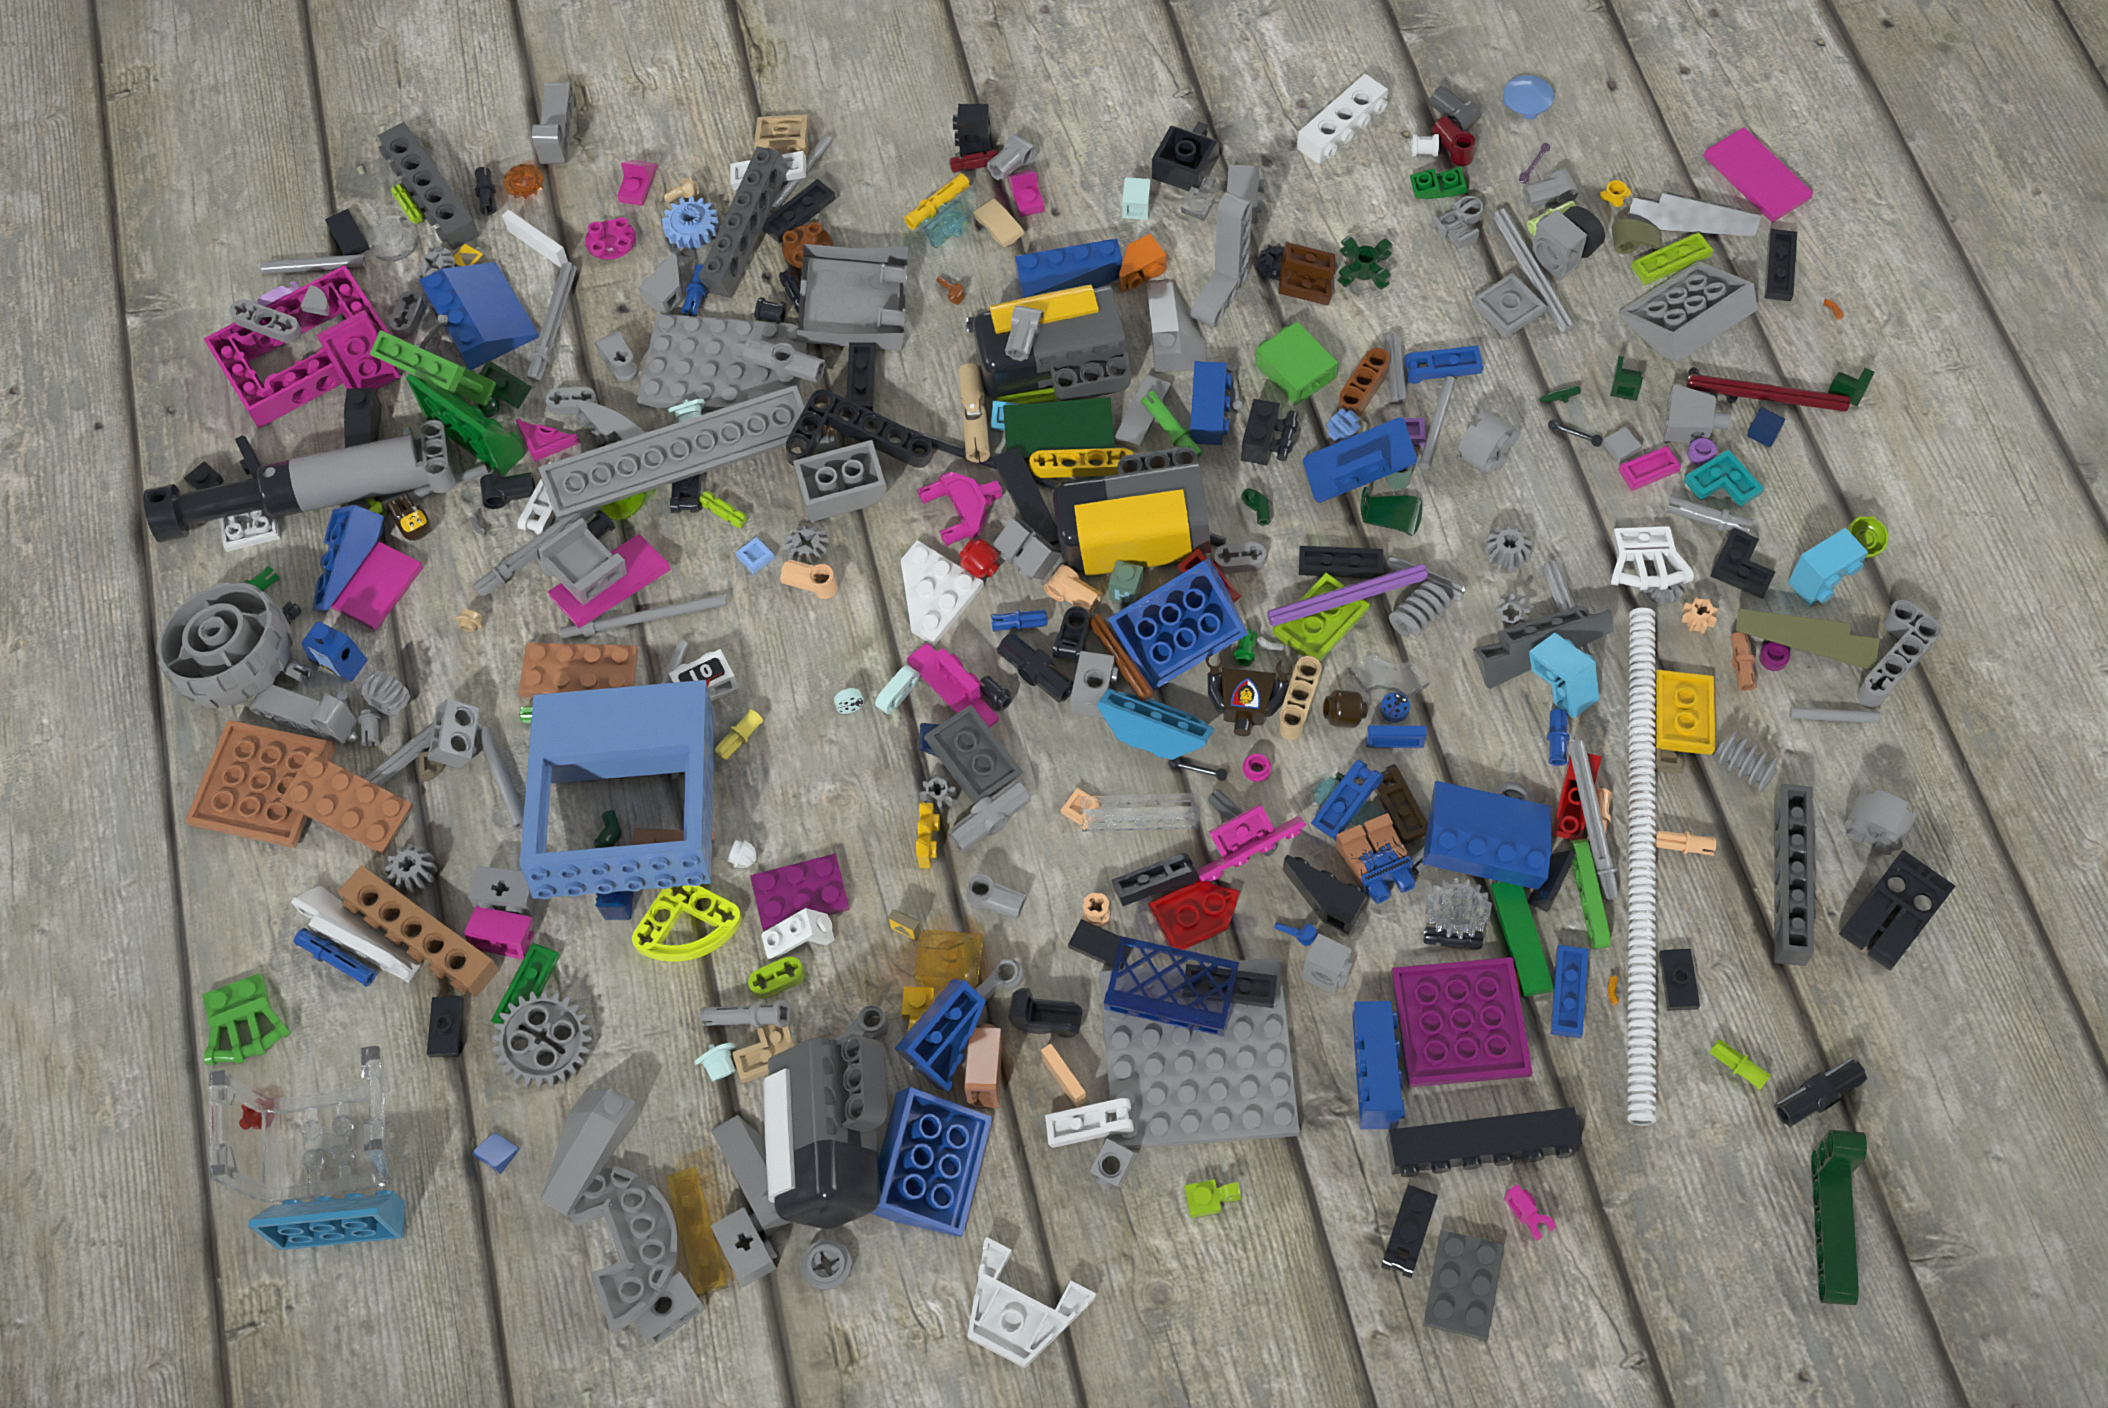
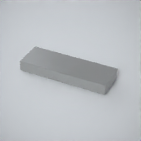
(1138, 418)

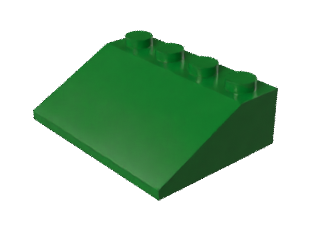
(468, 426)

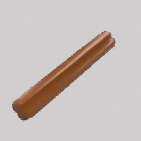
(1121, 657)

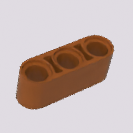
(1367, 374)

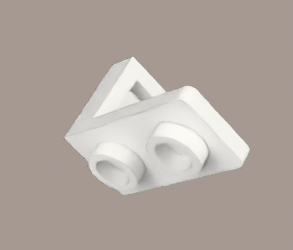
(796, 930)

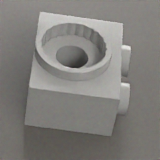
(1558, 244)

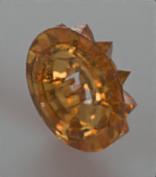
(513, 180)

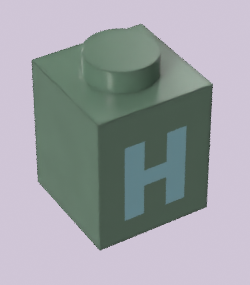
(1125, 583)

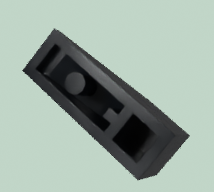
(361, 416)

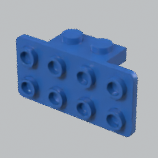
(1359, 460)

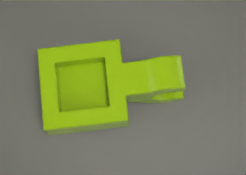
(1205, 1197)

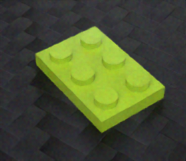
(1321, 631)

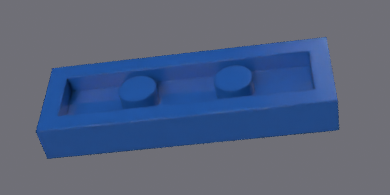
(1569, 991)

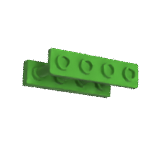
(432, 368)

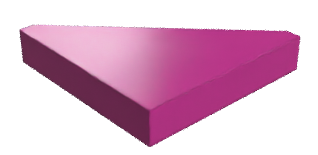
(544, 440)

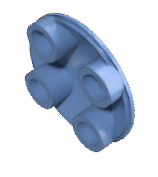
(1528, 95)

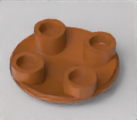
(795, 239)

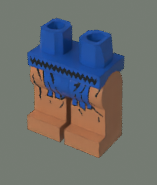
(1376, 858)

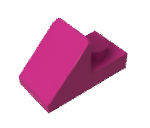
(636, 181)
(1026, 192)

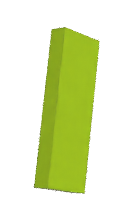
(1671, 258)

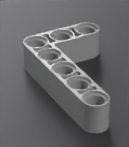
(1231, 260)

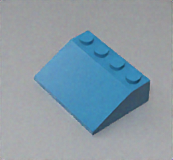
(332, 1220)

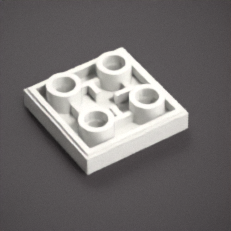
(248, 530)

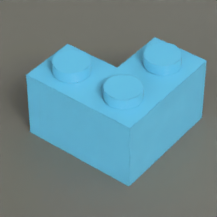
(1825, 566)
(1568, 672)

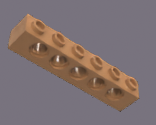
(365, 886)

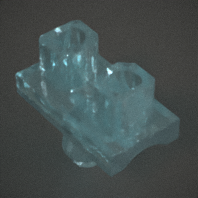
(947, 223)

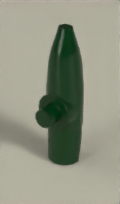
(1561, 394)

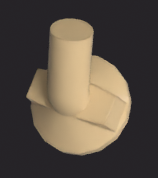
(687, 189)

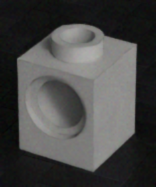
(1125, 1156)

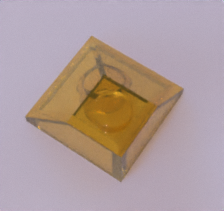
(947, 957)

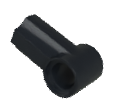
(498, 489)

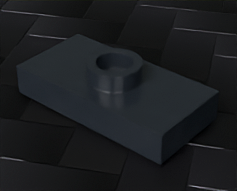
(250, 462)
(1679, 979)
(445, 1026)

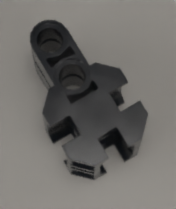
(1882, 901)

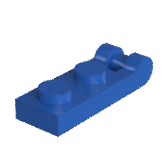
(1443, 363)
(1346, 800)

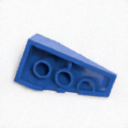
(350, 538)

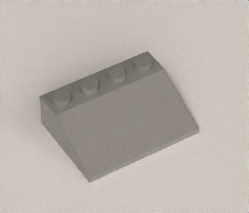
(1690, 310)

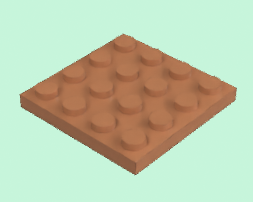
(248, 780)

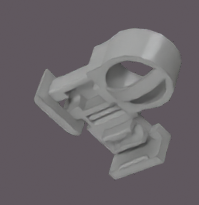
(1458, 227)

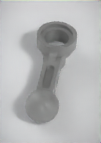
(995, 981)

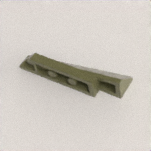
(1811, 635)

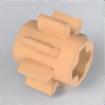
(1699, 615)

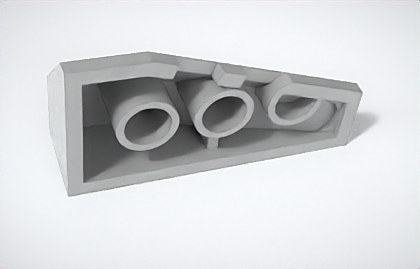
(1173, 332)
(586, 1144)
(747, 1159)

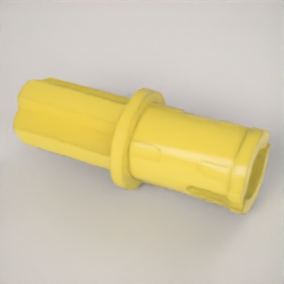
(738, 735)

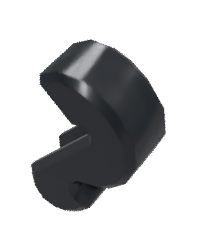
(1044, 1016)

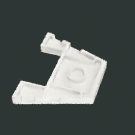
(1012, 1321)

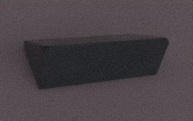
(1558, 869)

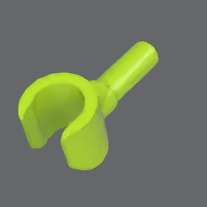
(376, 507)

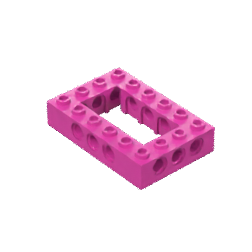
(307, 379)

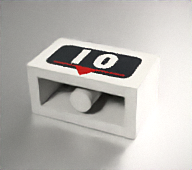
(713, 669)

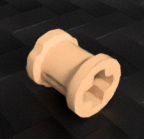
(1098, 901)

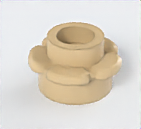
(469, 620)

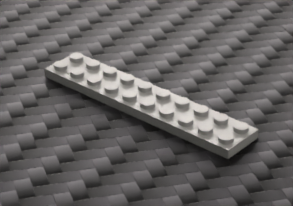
(671, 453)

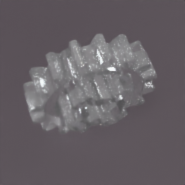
(1458, 908)

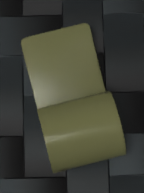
(1631, 233)

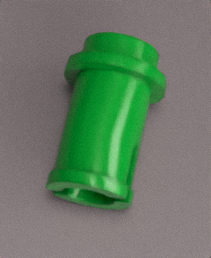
(260, 581)
(1244, 654)

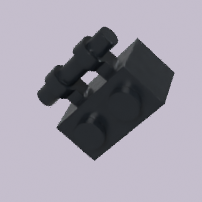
(1261, 431)

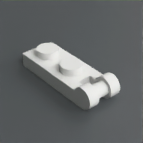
(540, 505)
(1088, 1122)

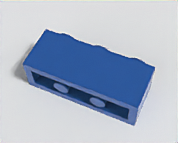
(1210, 403)

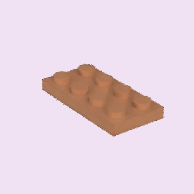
(576, 667)
(346, 803)

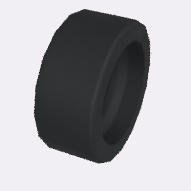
(1588, 224)

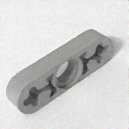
(259, 312)

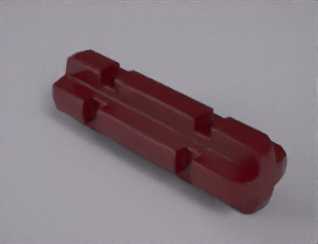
(971, 161)

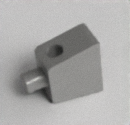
(1692, 415)

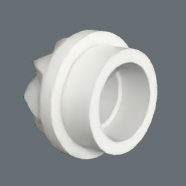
(742, 854)

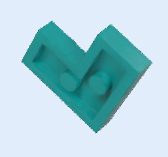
(1726, 473)

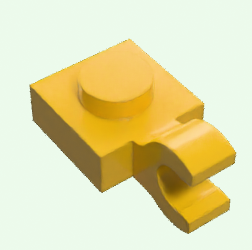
(916, 1002)

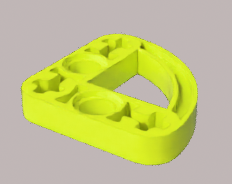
(676, 906)

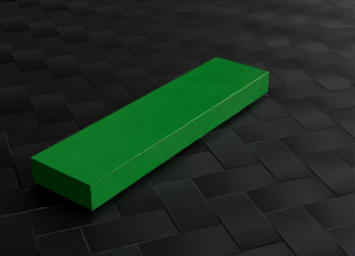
(1522, 938)

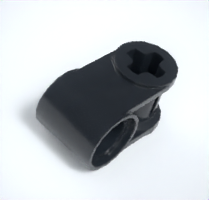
(1072, 639)

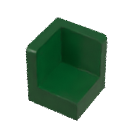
(1625, 382)
(1850, 386)

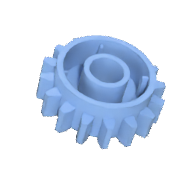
(690, 223)

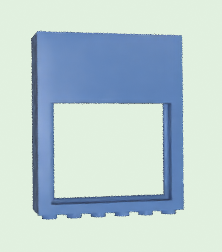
(616, 737)

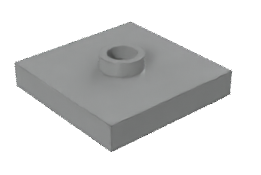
(1509, 305)

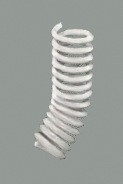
(1262, 642)

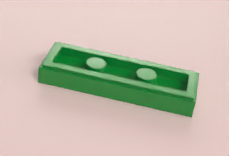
(530, 977)

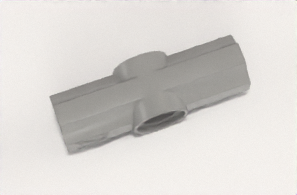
(793, 362)
(989, 816)

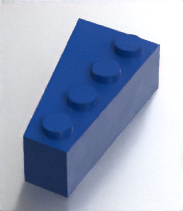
(1068, 267)

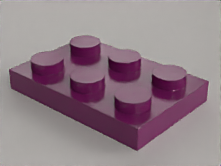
(803, 885)

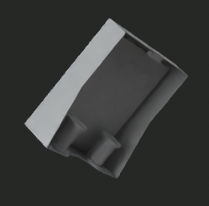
(853, 296)

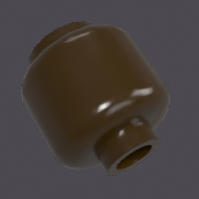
(1344, 708)

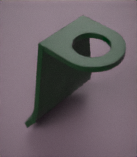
(1392, 512)

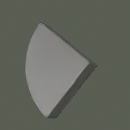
(315, 302)

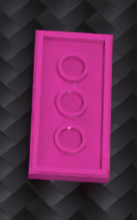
(1758, 174)
(642, 567)

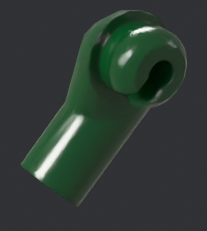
(1259, 504)
(611, 833)

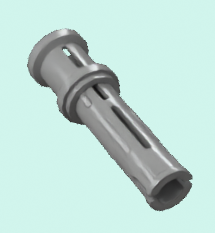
(756, 1014)

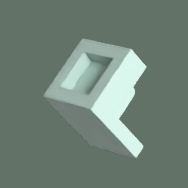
(1136, 198)

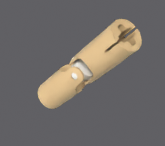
(974, 416)

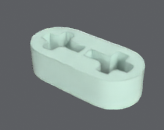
(897, 689)

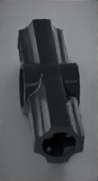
(1035, 667)
(1820, 1092)

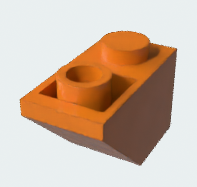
(1141, 262)

